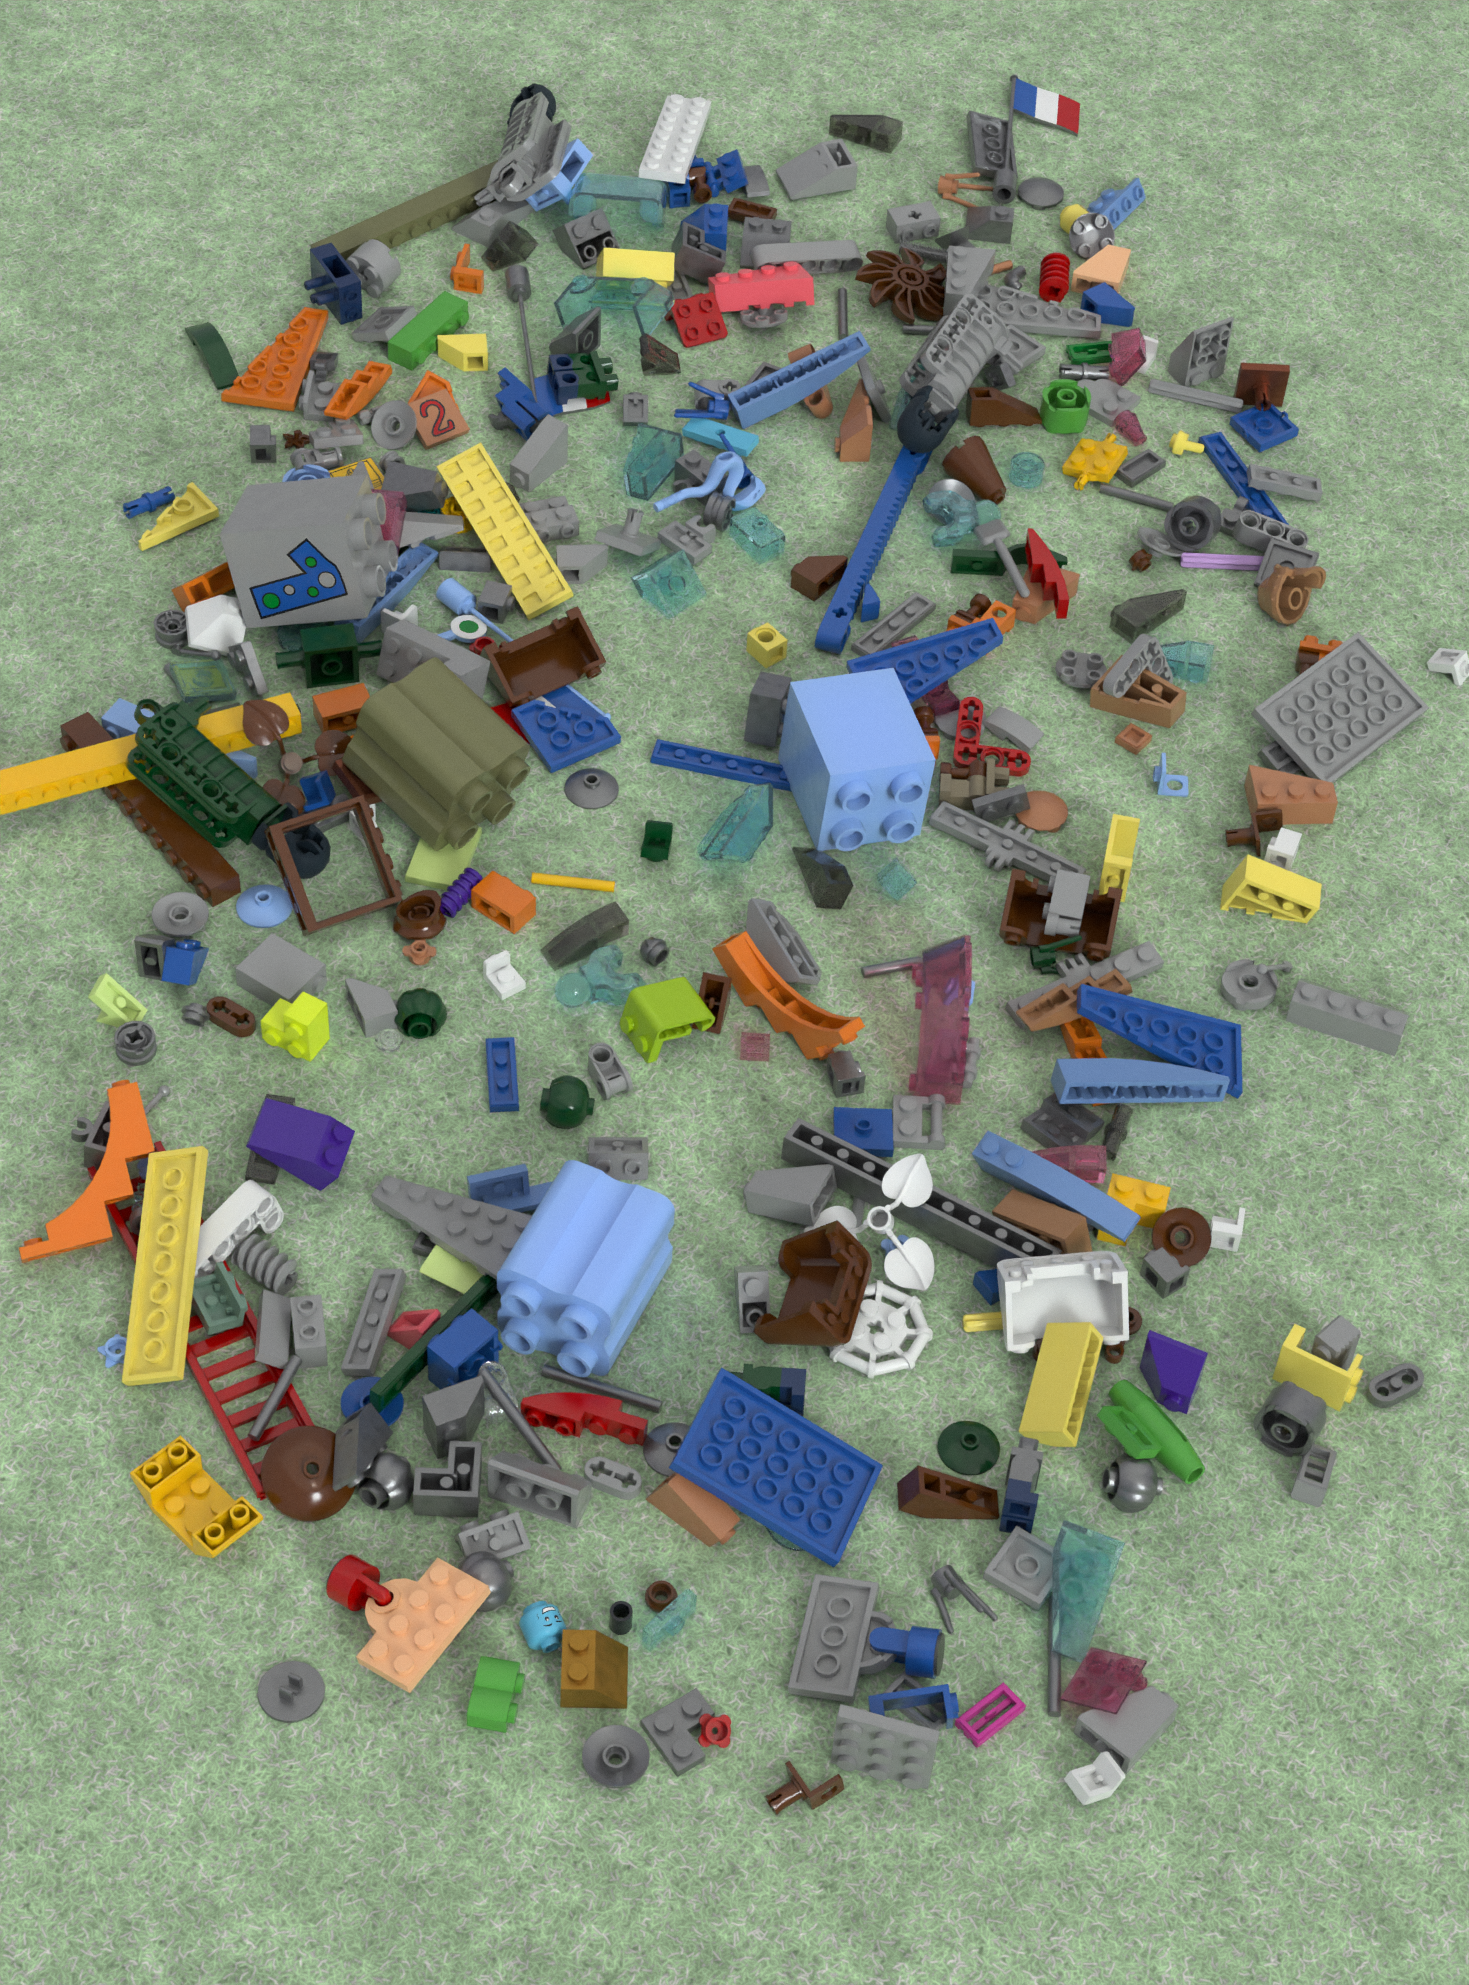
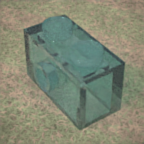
(757, 535)

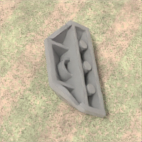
(781, 944)

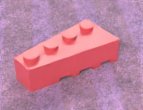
(762, 287)

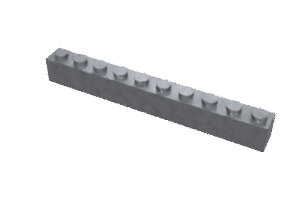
(939, 1216)

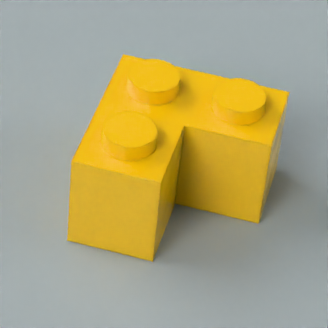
(1140, 1196)

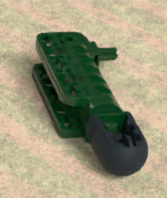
(214, 785)

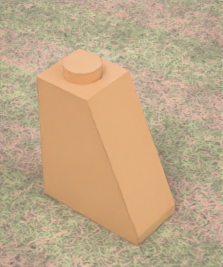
(1105, 266)

